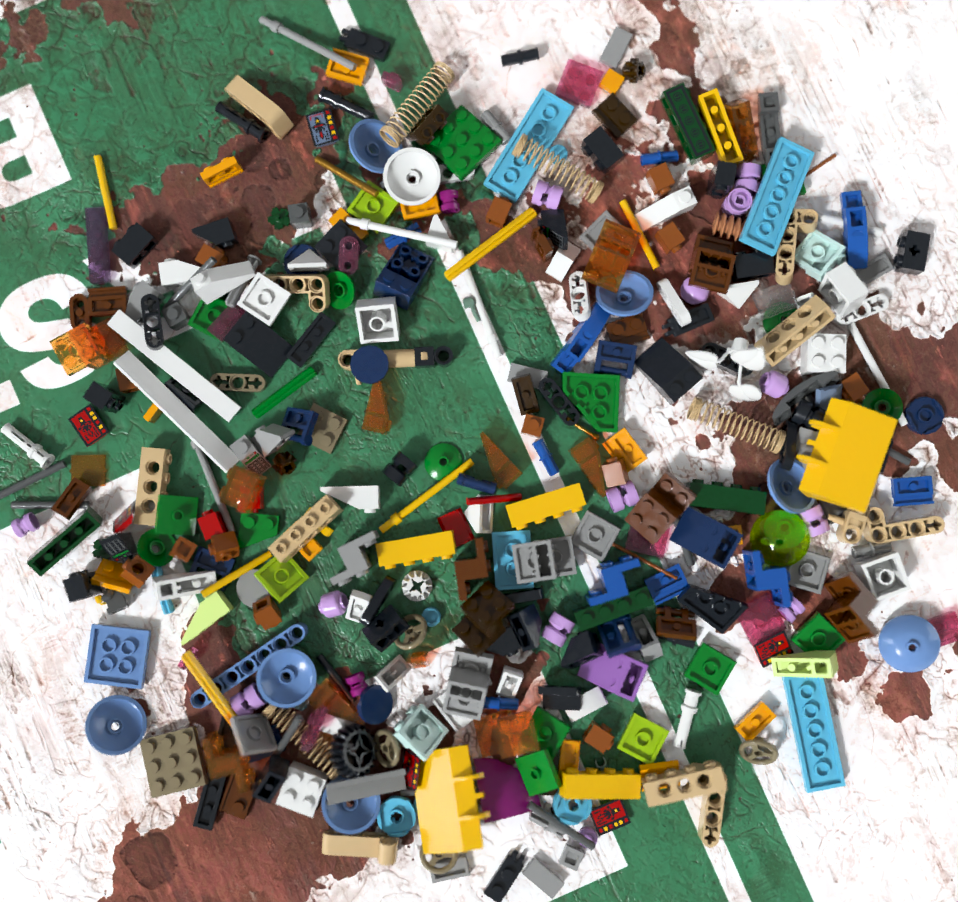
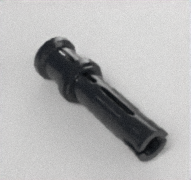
(338, 102)
(249, 126)

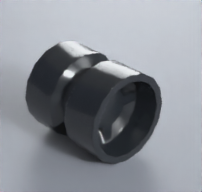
(806, 412)
(396, 474)

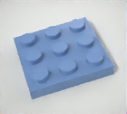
(117, 656)

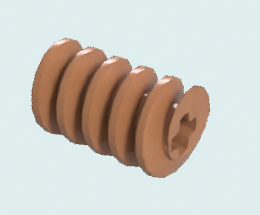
(727, 226)

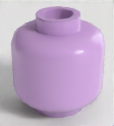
(774, 384)
(333, 604)

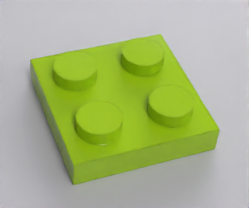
(376, 209)
(281, 578)
(642, 738)

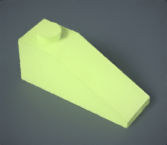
(208, 612)
(806, 664)

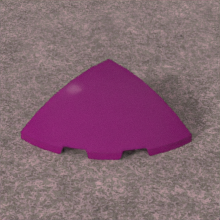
(503, 790)

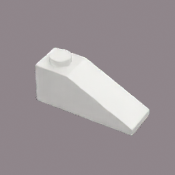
(666, 208)
(175, 273)
(220, 280)
(357, 496)
(181, 584)

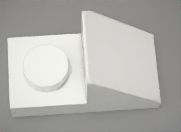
(357, 605)

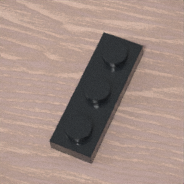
(311, 339)

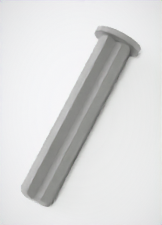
(236, 293)

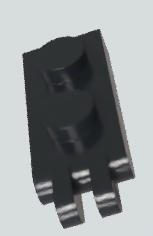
(365, 44)
(700, 316)
(504, 876)

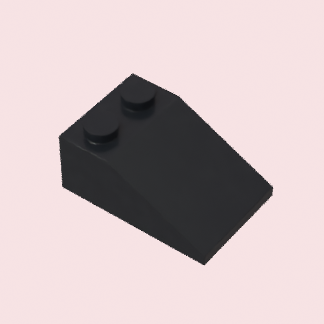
(258, 344)
(667, 370)

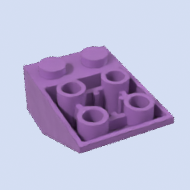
(616, 674)

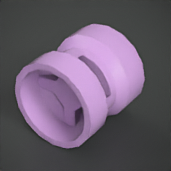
(24, 525)
(791, 612)

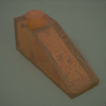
(742, 123)
(377, 412)
(589, 461)
(500, 465)
(338, 704)

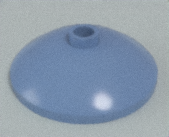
(366, 138)
(631, 298)
(785, 488)
(902, 632)
(289, 691)
(118, 710)
(350, 819)

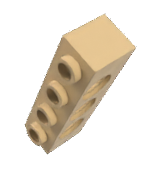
(795, 330)
(147, 476)
(305, 529)
(714, 783)

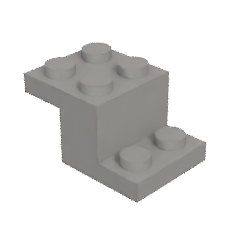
(355, 558)
(544, 559)
(467, 683)

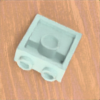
(819, 254)
(420, 731)

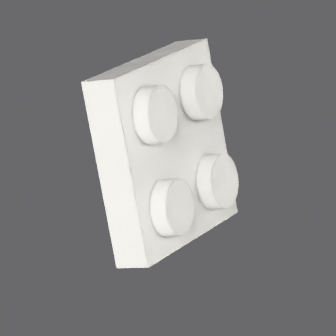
(264, 299)

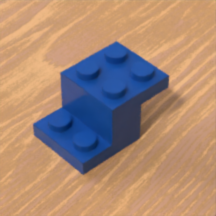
(767, 578)
(612, 580)

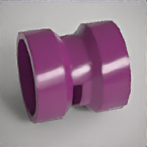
(449, 202)
(356, 688)

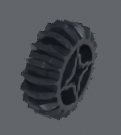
(349, 763)

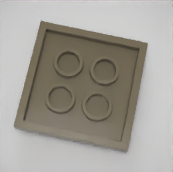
(173, 762)

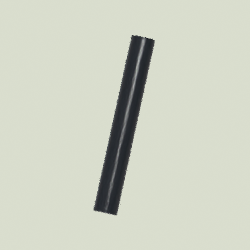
(336, 677)

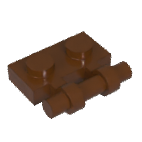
(675, 627)

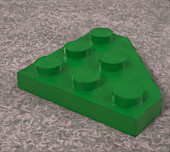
(595, 398)

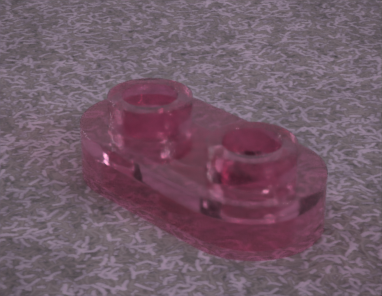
(347, 255)

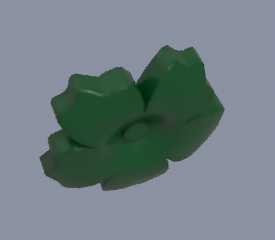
(279, 218)
(99, 552)

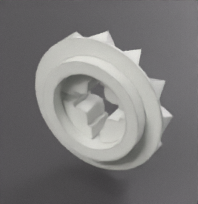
(417, 576)

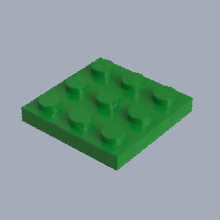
(463, 143)

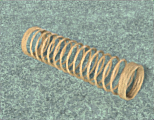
(389, 130)
(596, 187)
(775, 445)
(332, 772)

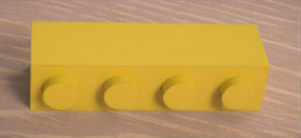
(719, 127)
(546, 505)
(416, 548)
(600, 784)

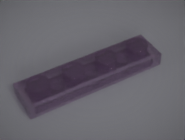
(97, 245)

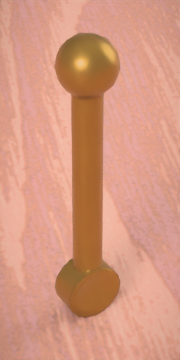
(593, 435)

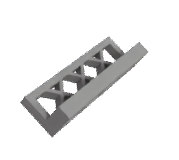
(365, 786)

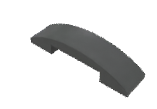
(768, 123)
(800, 392)

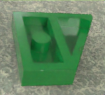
(257, 528)

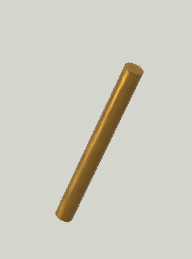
(346, 176)

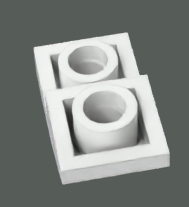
(590, 702)

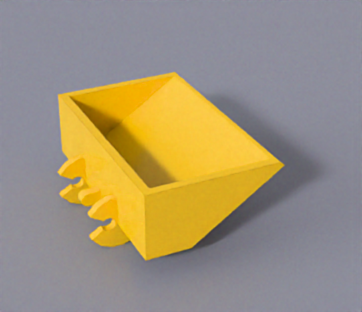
(846, 455)
(449, 802)

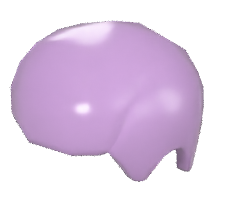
(692, 294)

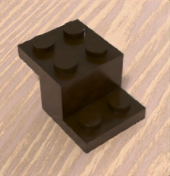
(483, 618)

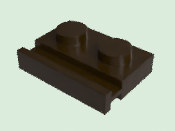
(614, 116)

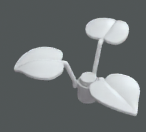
(751, 359)

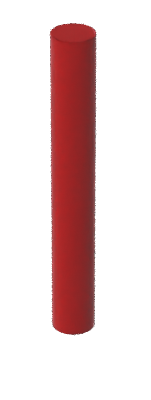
(493, 499)

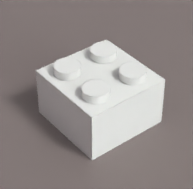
(843, 290)
(377, 320)
(823, 354)
(883, 575)
(302, 789)

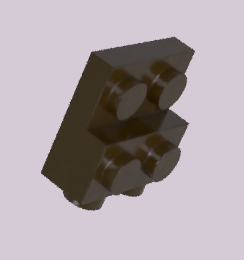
(427, 126)

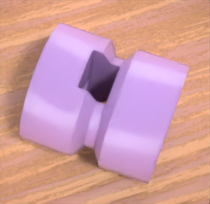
(747, 177)
(552, 201)
(737, 202)
(622, 496)
(812, 514)
(557, 629)
(245, 702)

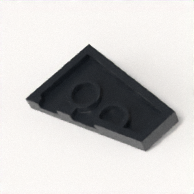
(712, 607)

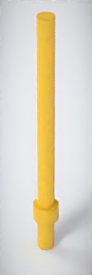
(396, 518)

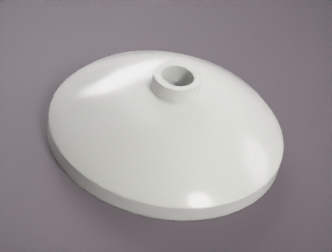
(411, 163)

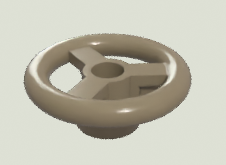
(413, 635)
(390, 747)
(760, 748)
(430, 866)

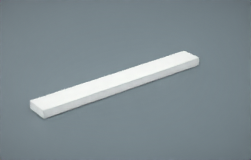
(175, 367)
(176, 411)

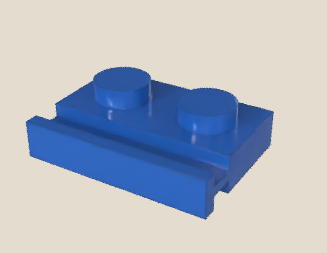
(912, 491)
(664, 587)

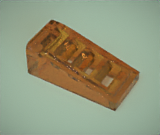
(418, 659)

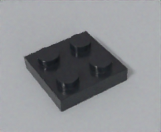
(329, 244)

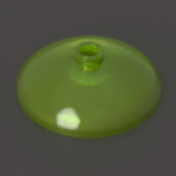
(784, 526)

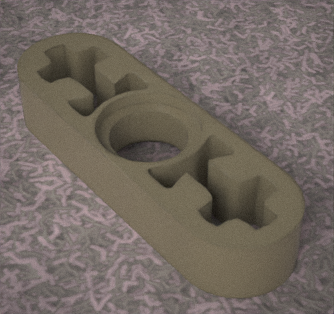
(252, 378)

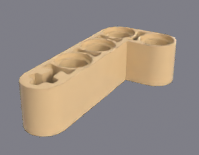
(259, 106)
(789, 246)
(309, 287)
(903, 527)
(707, 807)
(362, 844)

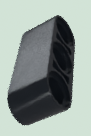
(732, 367)

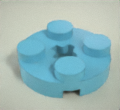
(574, 815)
(389, 824)

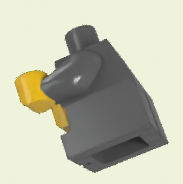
(114, 599)

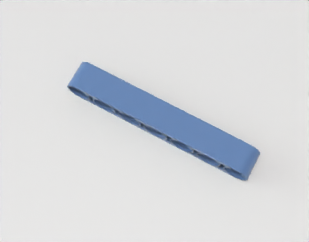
(256, 657)

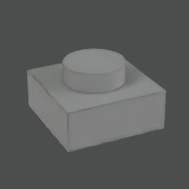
(571, 857)

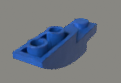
(855, 229)
(581, 340)

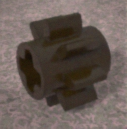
(633, 70)
(284, 463)

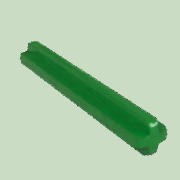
(284, 392)

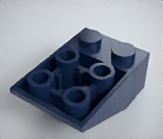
(403, 275)
(706, 537)

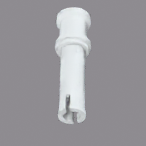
(33, 450)
(688, 709)

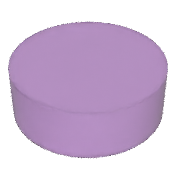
(589, 833)

